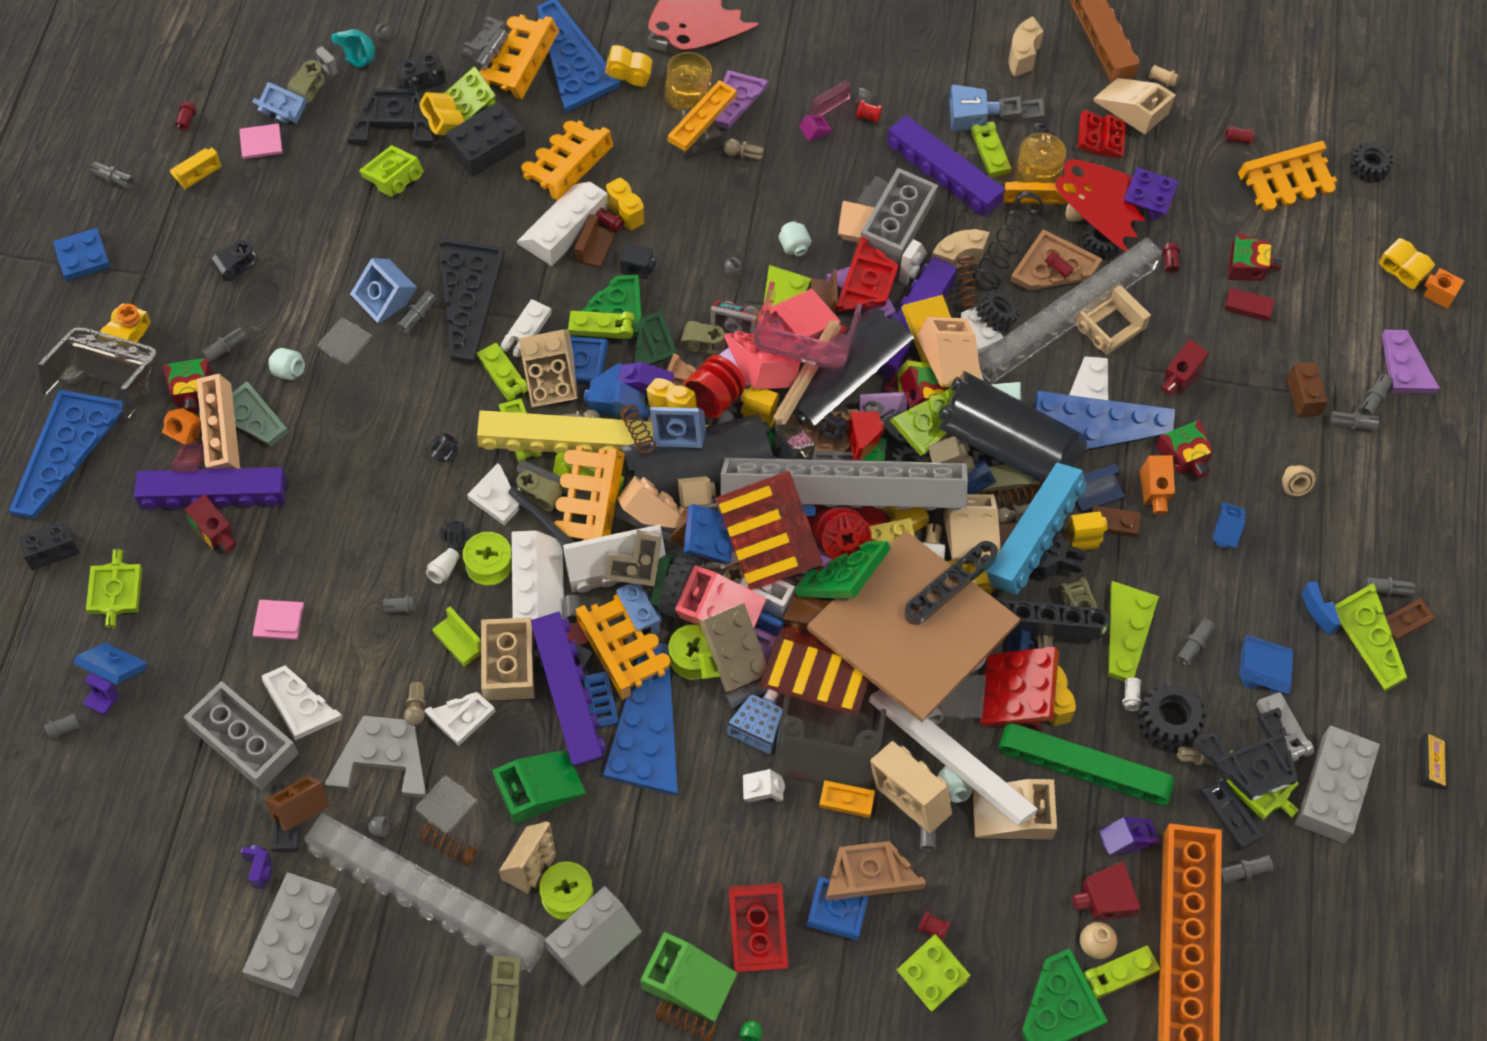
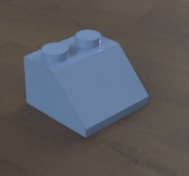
(382, 289)
(678, 427)

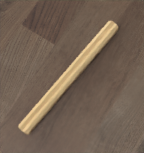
(803, 379)

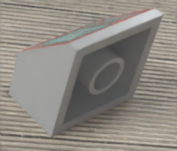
(734, 317)

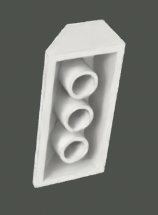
(563, 222)
(588, 558)
(536, 575)

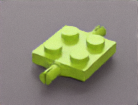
(114, 589)
(1265, 805)

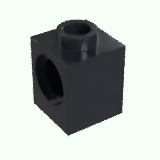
(637, 260)

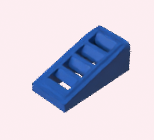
(598, 684)

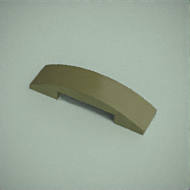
(1010, 478)
(504, 998)

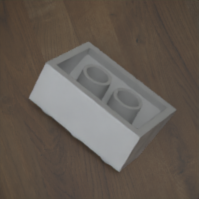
(593, 936)

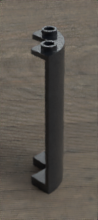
(873, 346)
(1008, 428)
(731, 439)

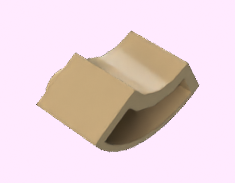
(1024, 46)
(962, 244)

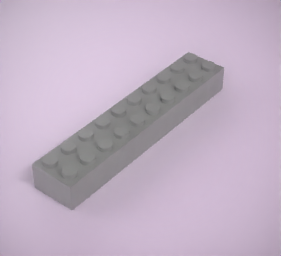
(858, 482)

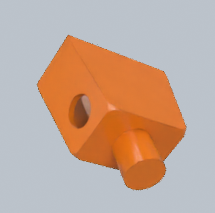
(1158, 482)

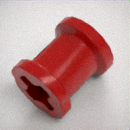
(869, 112)

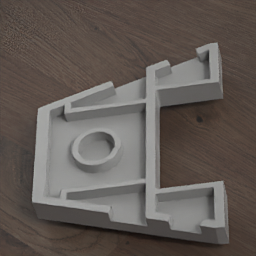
(381, 744)

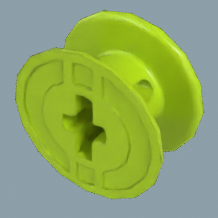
(487, 558)
(683, 642)
(563, 876)

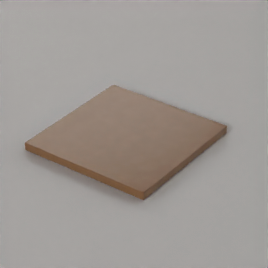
(906, 660)

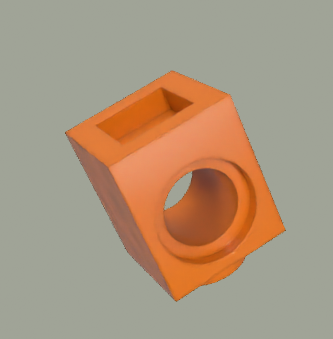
(1442, 287)
(190, 429)

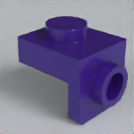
(101, 695)
(261, 869)

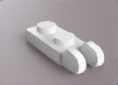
(527, 325)

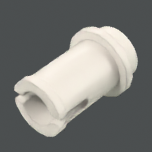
(1132, 694)

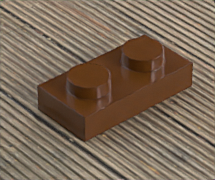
(1120, 521)
(1409, 619)

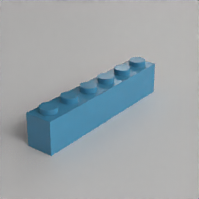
(1037, 528)

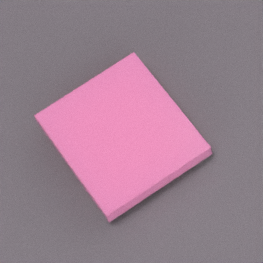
(260, 141)
(278, 619)

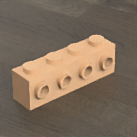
(218, 423)

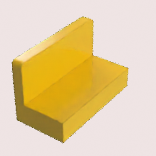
(196, 167)

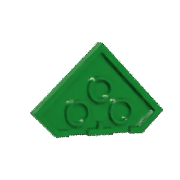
(616, 298)
(845, 574)
(1062, 1003)

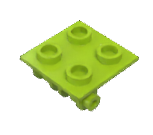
(471, 94)
(933, 973)

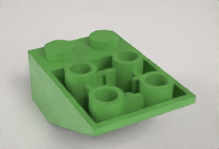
(687, 977)

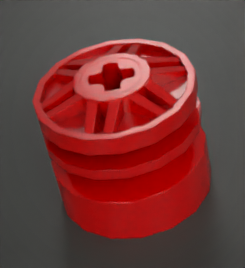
(716, 385)
(836, 521)

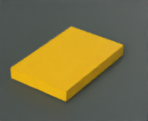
(917, 313)

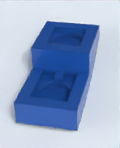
(1323, 613)

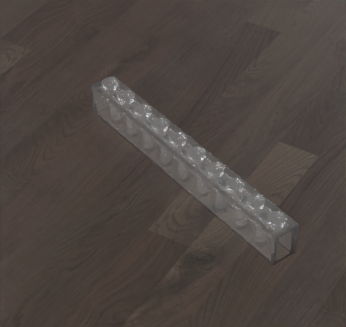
(1064, 312)
(425, 892)

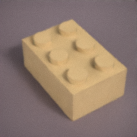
(507, 659)
(911, 786)

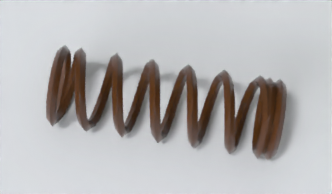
(968, 304)
(631, 416)
(1027, 493)
(468, 856)
(660, 1016)

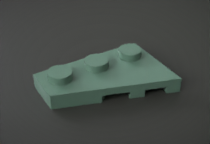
(255, 416)

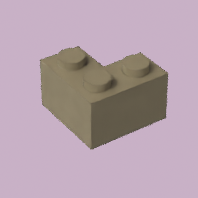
(951, 450)
(639, 566)

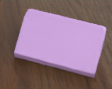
(888, 400)

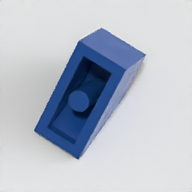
(602, 392)
(627, 396)
(1229, 525)

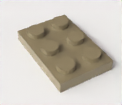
(734, 647)

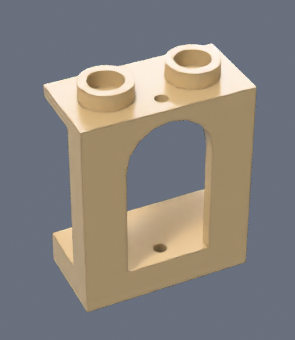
(1127, 306)

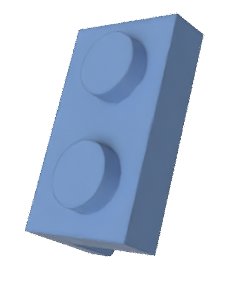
(281, 102)
(638, 607)

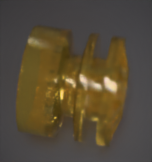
(687, 79)
(1040, 159)

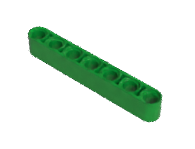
(1086, 764)

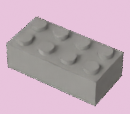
(899, 214)
(241, 735)
(1337, 784)
(292, 934)

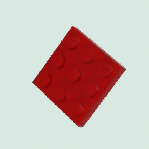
(1020, 687)

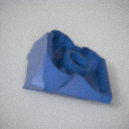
(1265, 665)

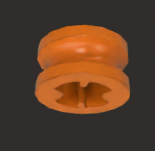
(125, 310)

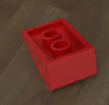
(758, 927)

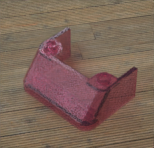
(772, 339)

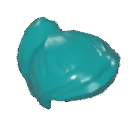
(356, 46)

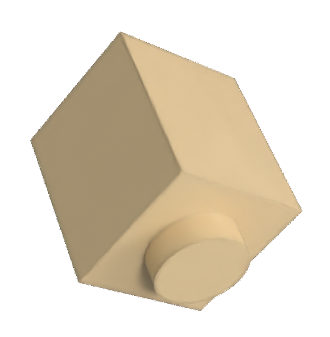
(696, 491)

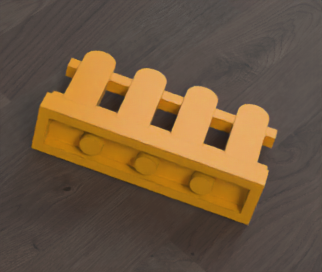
(530, 58)
(1295, 160)
(570, 169)
(607, 487)
(621, 655)

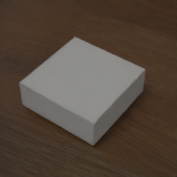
(326, 61)

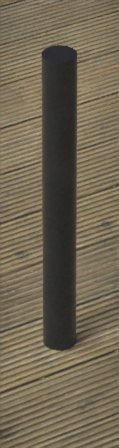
(540, 516)

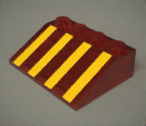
(769, 530)
(813, 672)

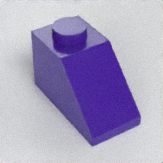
(642, 375)
(1129, 836)

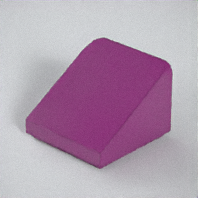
(814, 127)

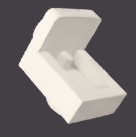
(763, 786)

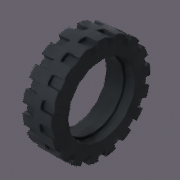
(676, 582)

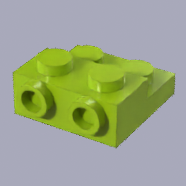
(392, 170)

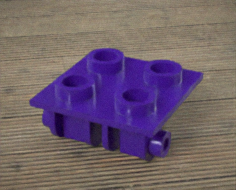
(1151, 192)

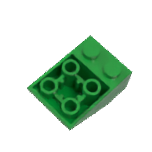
(537, 784)

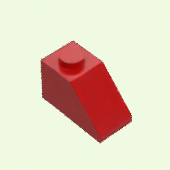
(864, 433)

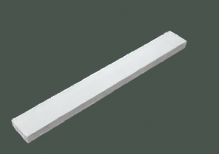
(958, 760)

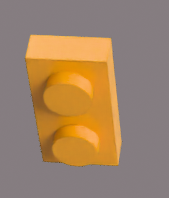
(847, 799)

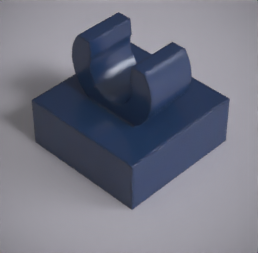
(1018, 641)

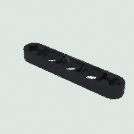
(945, 592)

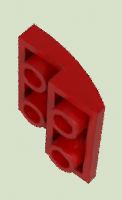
(1101, 135)

